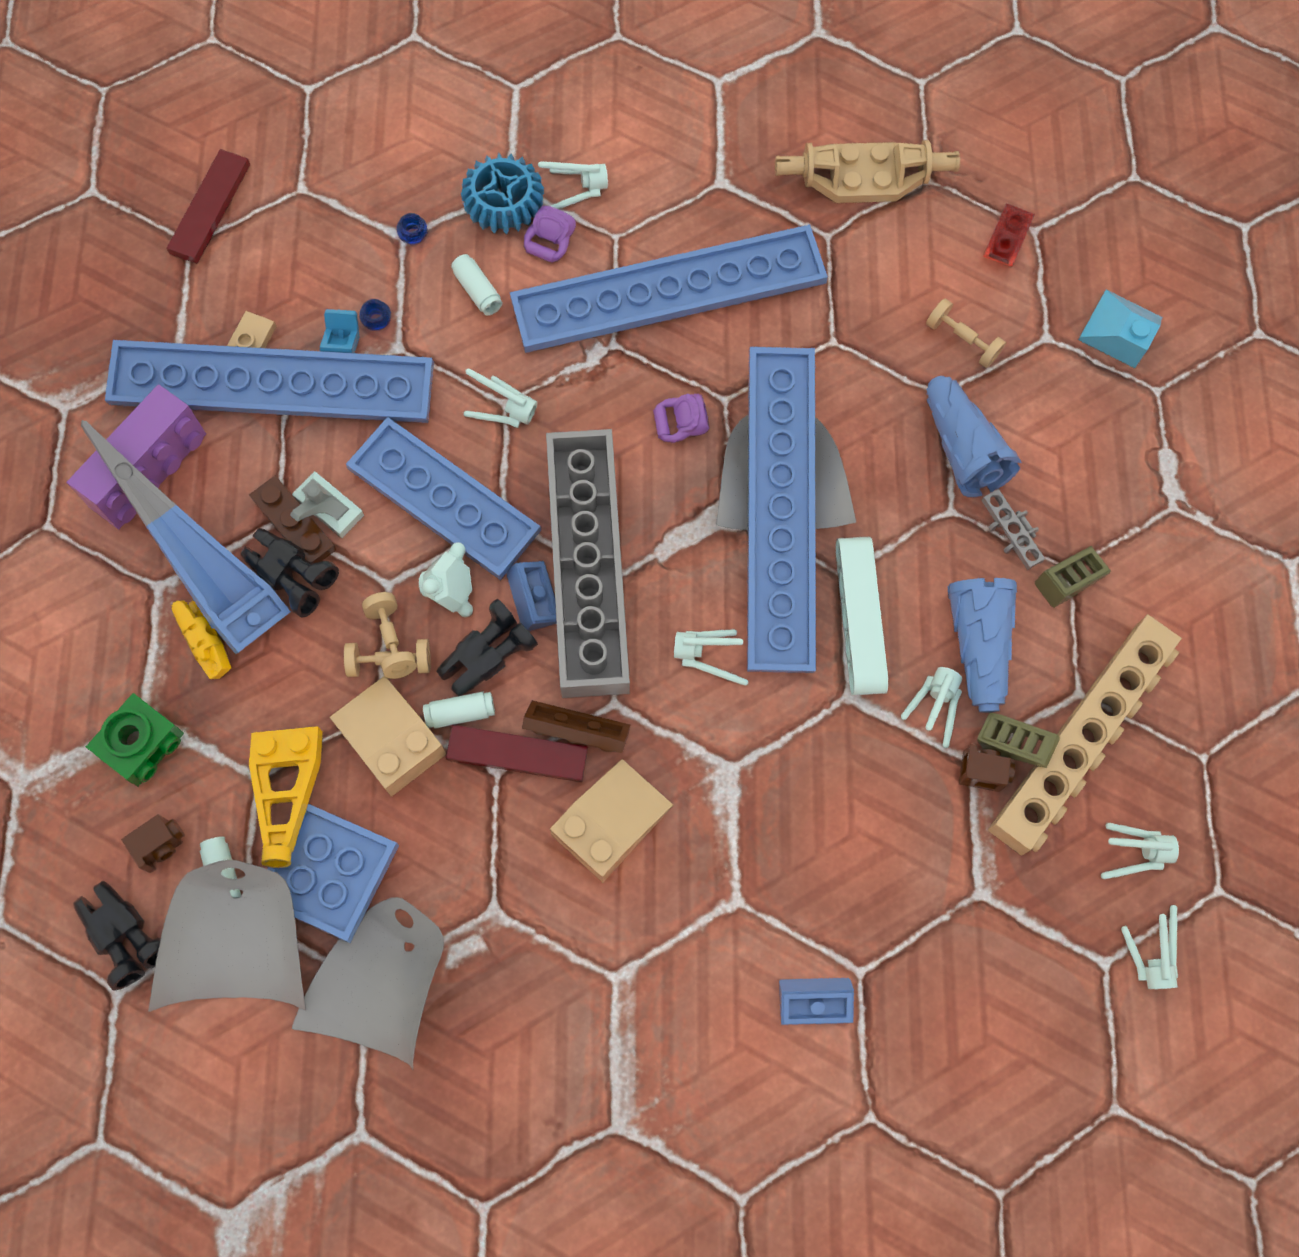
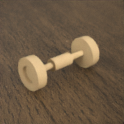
(940, 314)
(353, 659)
(398, 663)

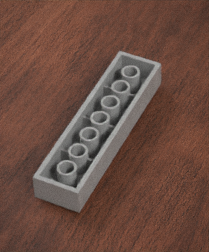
(587, 564)

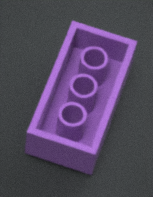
(152, 440)

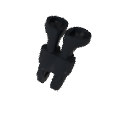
(279, 564)
(478, 656)
(107, 930)

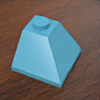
(1121, 329)

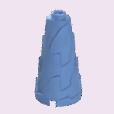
(969, 441)
(984, 623)

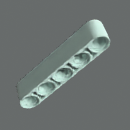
(861, 616)

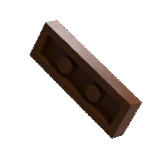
(277, 505)
(576, 726)

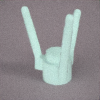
(592, 177)
(519, 405)
(691, 643)
(943, 688)
(1155, 847)
(1160, 972)

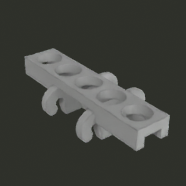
(1025, 529)

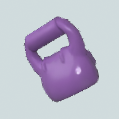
(553, 226)
(690, 417)

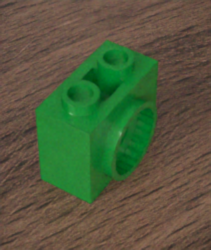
(155, 740)

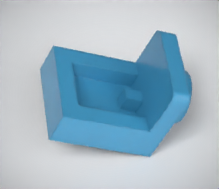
(340, 332)

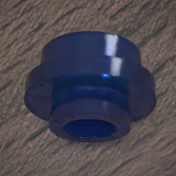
(408, 222)
(373, 307)

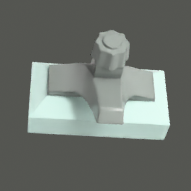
(326, 503)

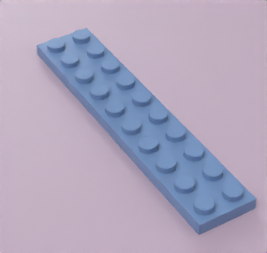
(667, 288)
(273, 380)
(781, 511)

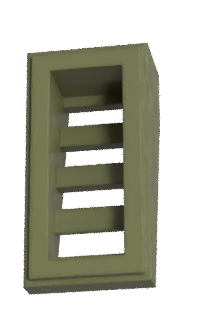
(1056, 588)
(998, 730)

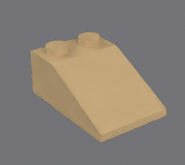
(388, 735)
(610, 819)

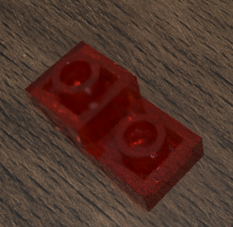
(1009, 235)

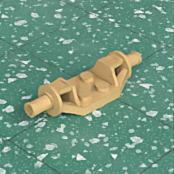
(867, 169)

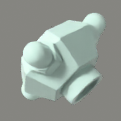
(449, 581)

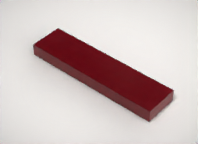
(208, 206)
(517, 753)

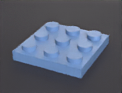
(335, 872)

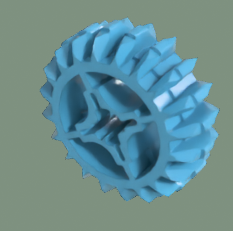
(490, 205)

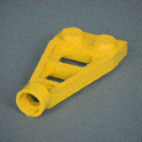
(283, 749)

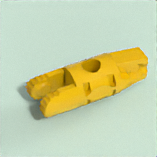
(201, 639)

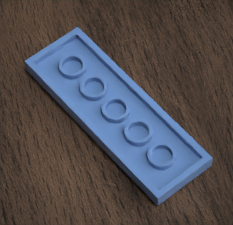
(443, 497)

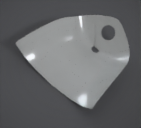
(832, 491)
(228, 943)
(374, 987)

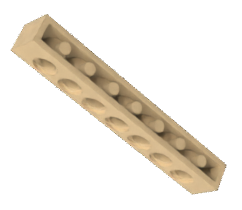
(1147, 638)

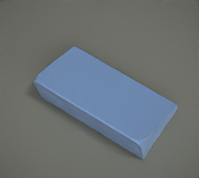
(532, 594)
(816, 1001)

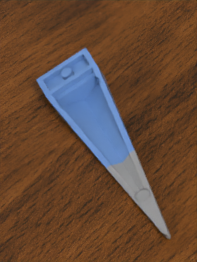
(221, 585)

